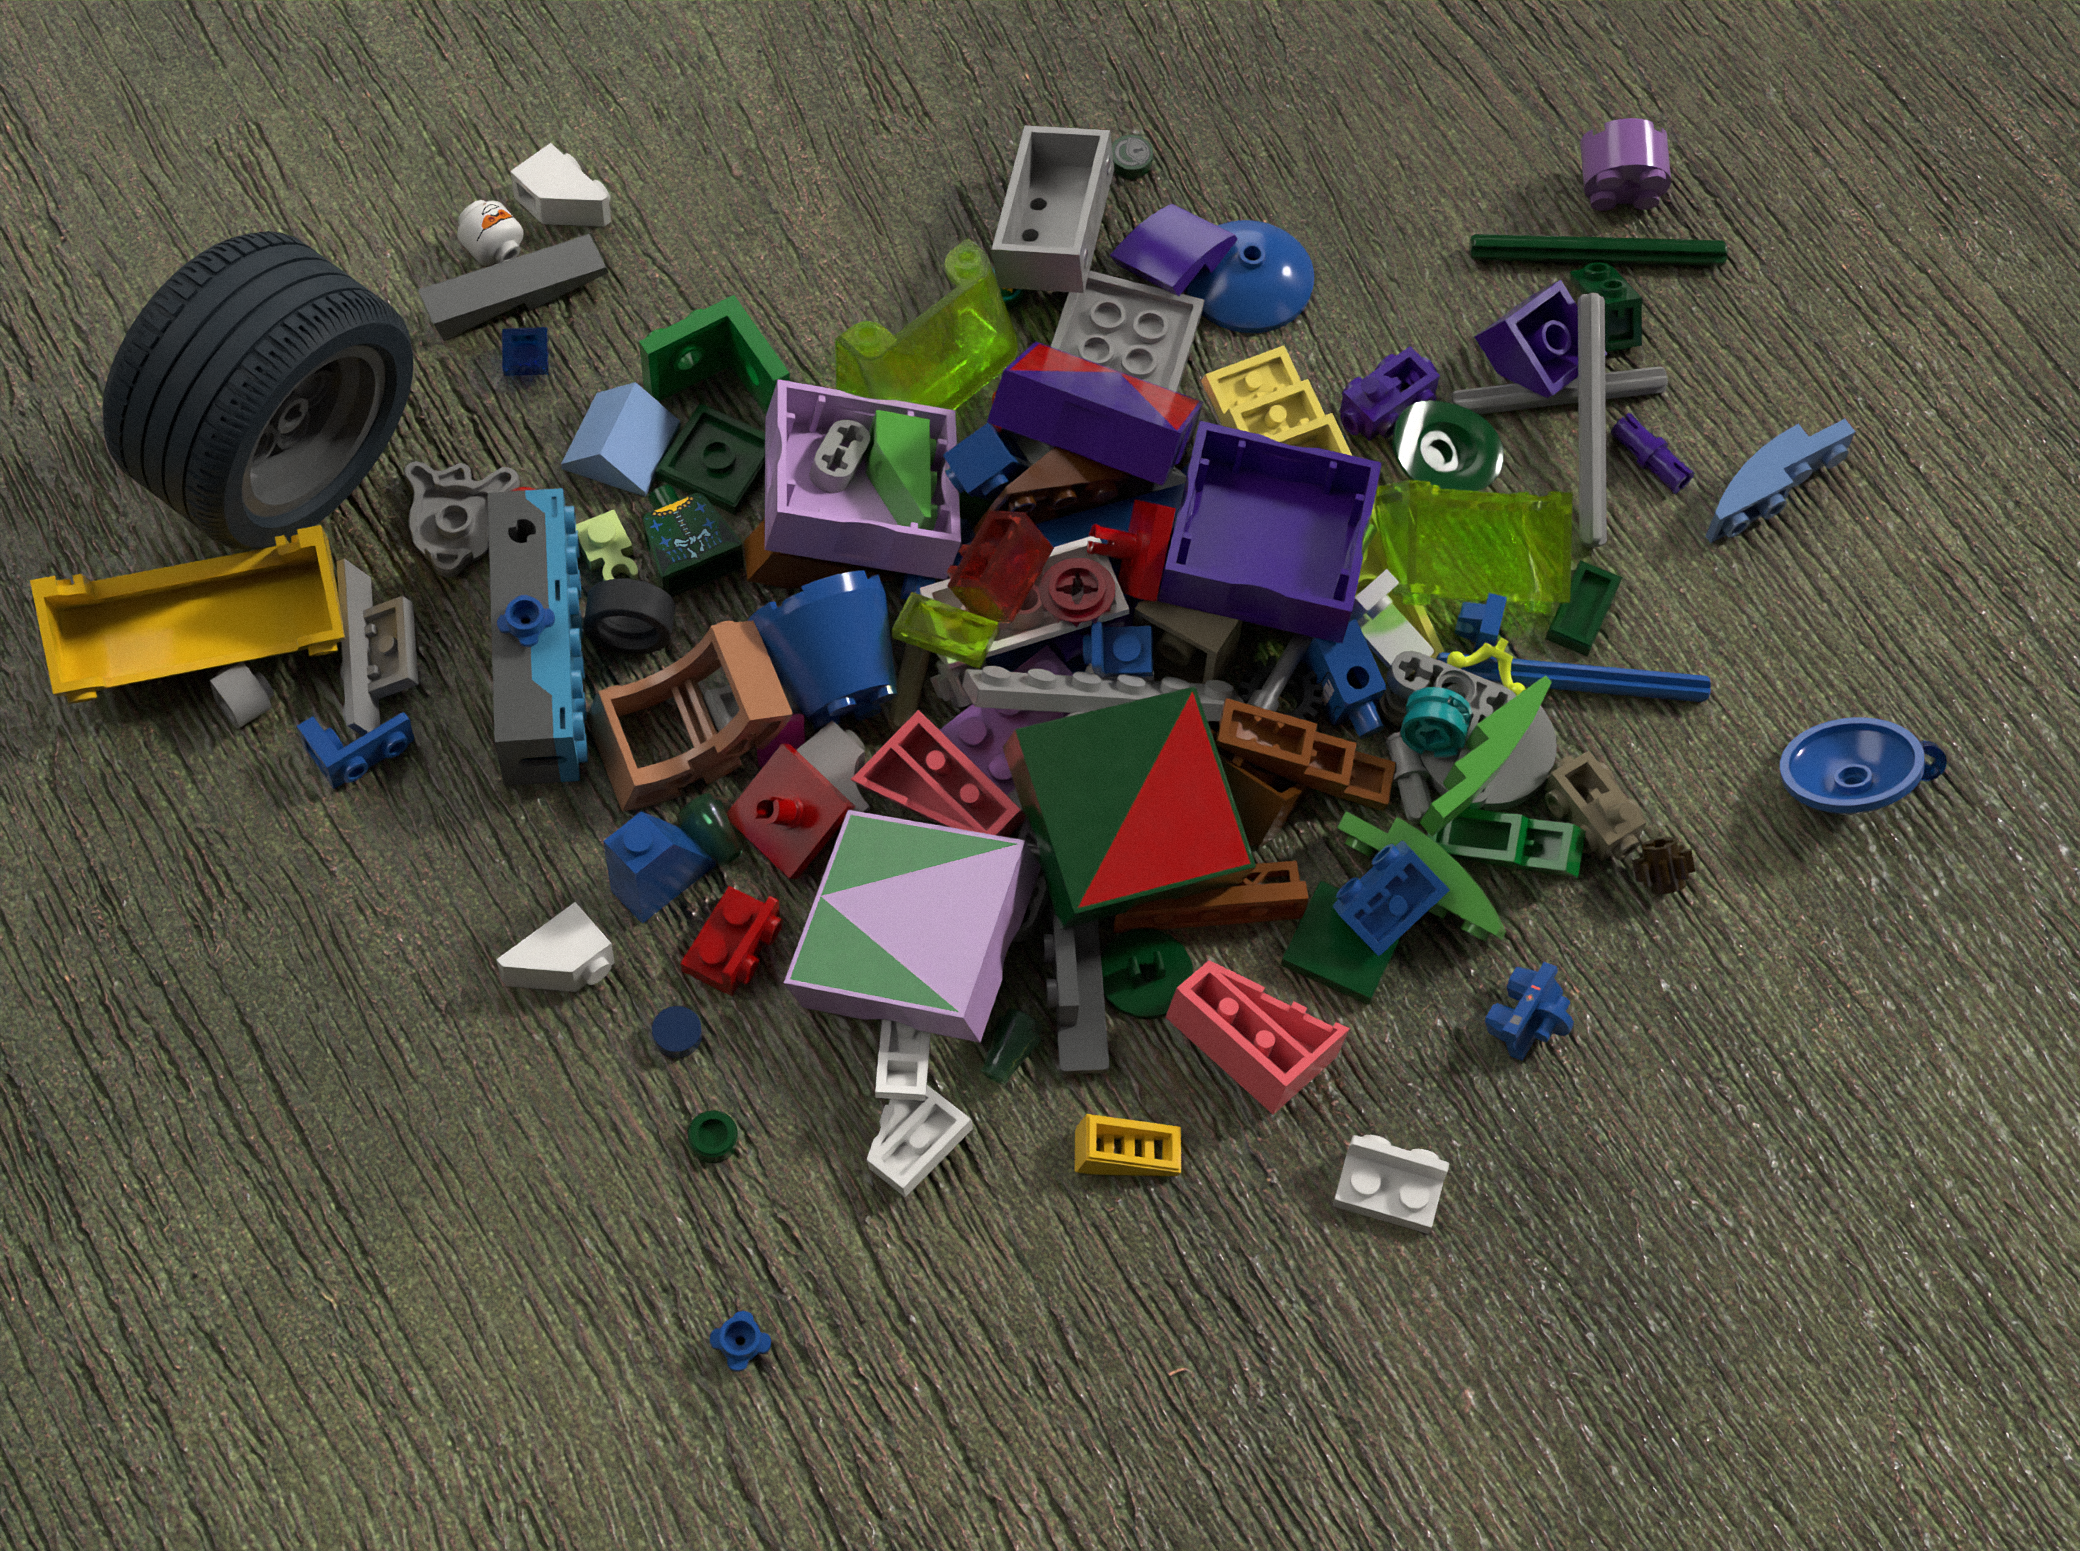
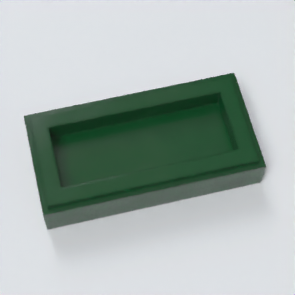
(1579, 621)

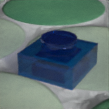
(525, 351)

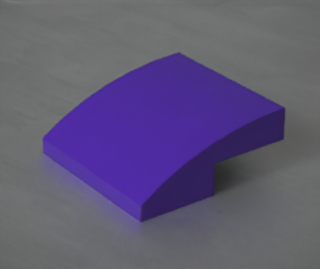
(1173, 248)

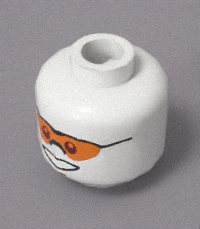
(489, 232)

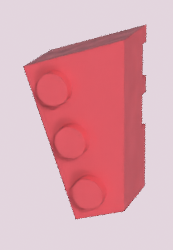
(938, 781)
(1252, 1035)

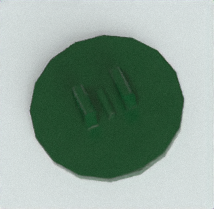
(1143, 972)

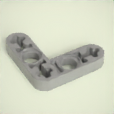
(1478, 692)

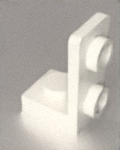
(1383, 625)

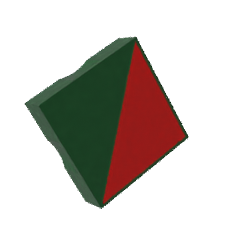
(1128, 806)

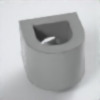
(241, 693)

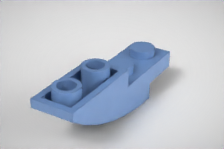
(1770, 473)

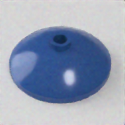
(1259, 292)
(1852, 765)

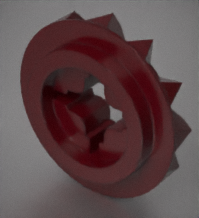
(1058, 586)

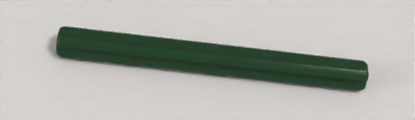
(1598, 250)

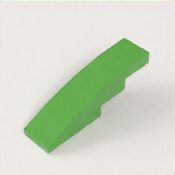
(1490, 748)

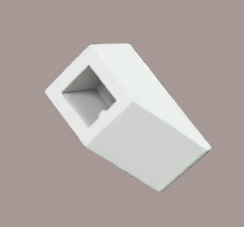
(559, 191)

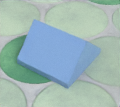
(622, 439)

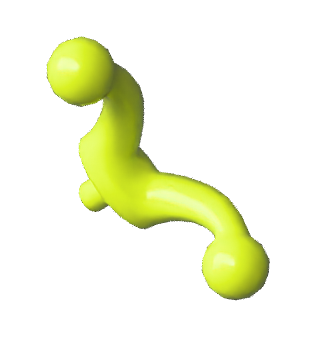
(1485, 652)

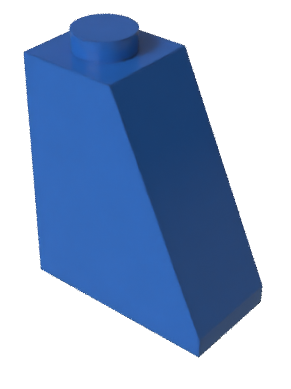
(652, 864)

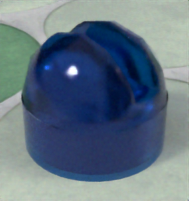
(1939, 764)

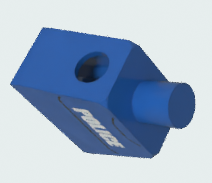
(1348, 680)

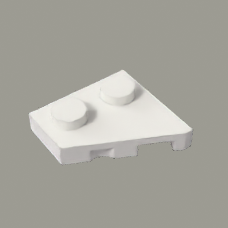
(915, 1139)

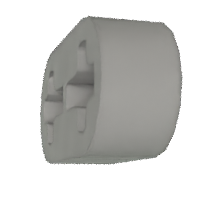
(846, 458)

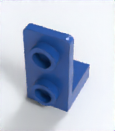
(351, 762)

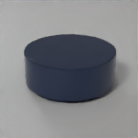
(676, 1032)

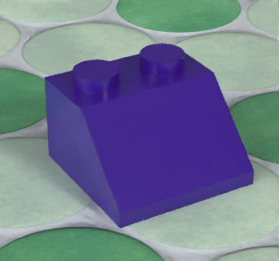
(1536, 341)

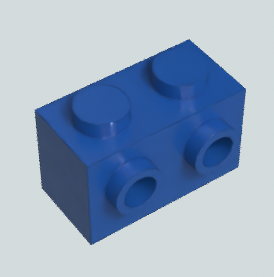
(985, 462)

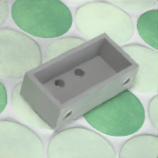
(1053, 209)

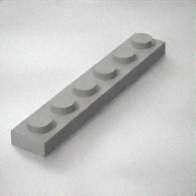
(1081, 692)

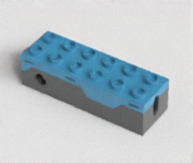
(539, 686)

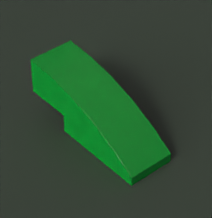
(1514, 842)

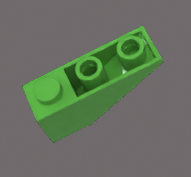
(900, 467)

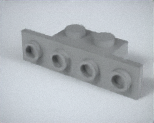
(376, 650)

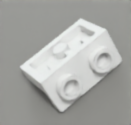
(1391, 1183)

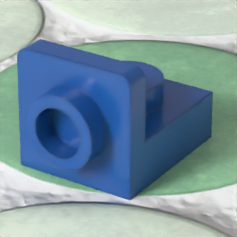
(1119, 650)

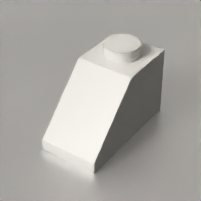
(559, 955)

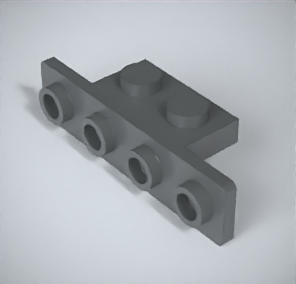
(1077, 995)

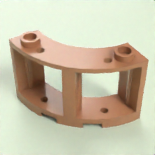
(715, 754)

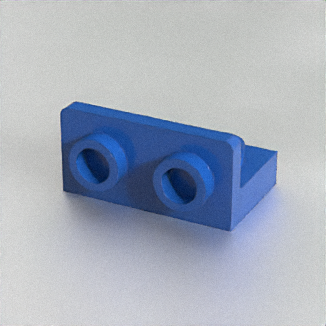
(1389, 896)

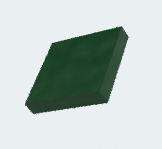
(715, 459)
(1333, 952)

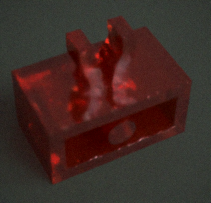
(1000, 566)

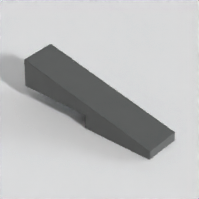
(527, 279)

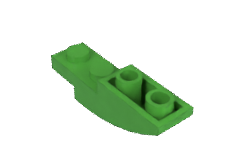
(1465, 896)

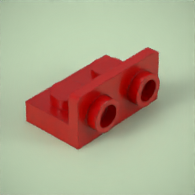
(732, 939)

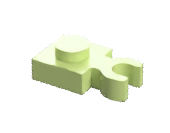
(607, 546)

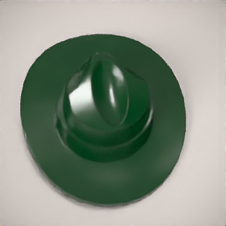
(1447, 446)

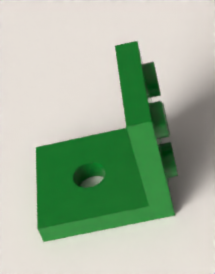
(706, 345)

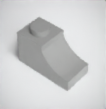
(838, 758)

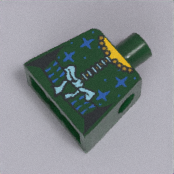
(688, 541)

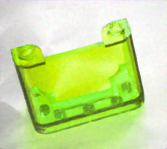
(942, 352)
(1476, 544)

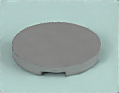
(1522, 772)

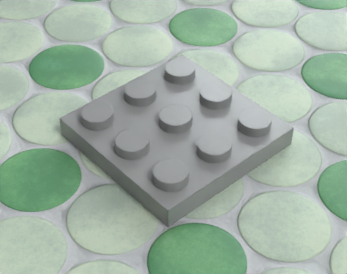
(1130, 328)

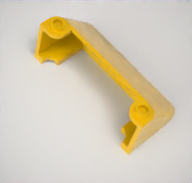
(189, 616)

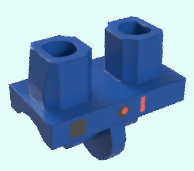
(1537, 1014)

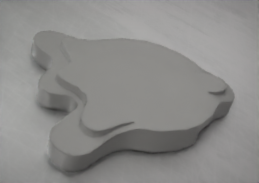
(452, 513)

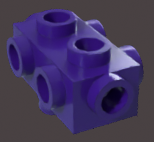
(1376, 402)

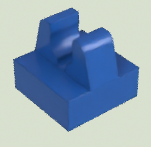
(1481, 621)

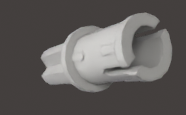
(1409, 778)

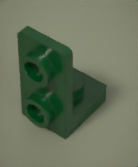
(1622, 304)

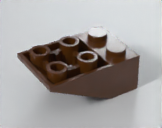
(1059, 487)

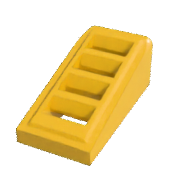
(1108, 1163)

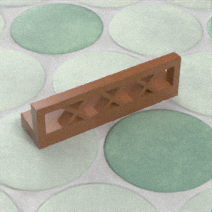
(1225, 905)

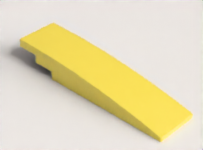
(1272, 401)

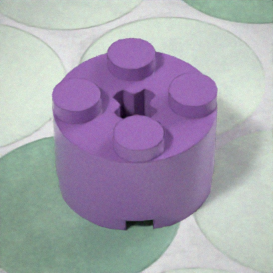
(1625, 164)

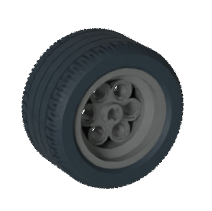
(257, 389)

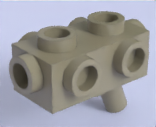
(1606, 815)

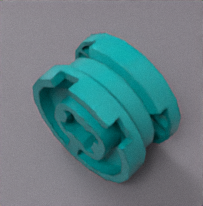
(1435, 722)

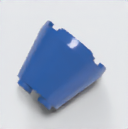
(832, 647)

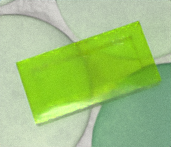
(945, 630)

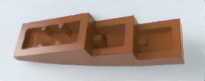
(1303, 755)

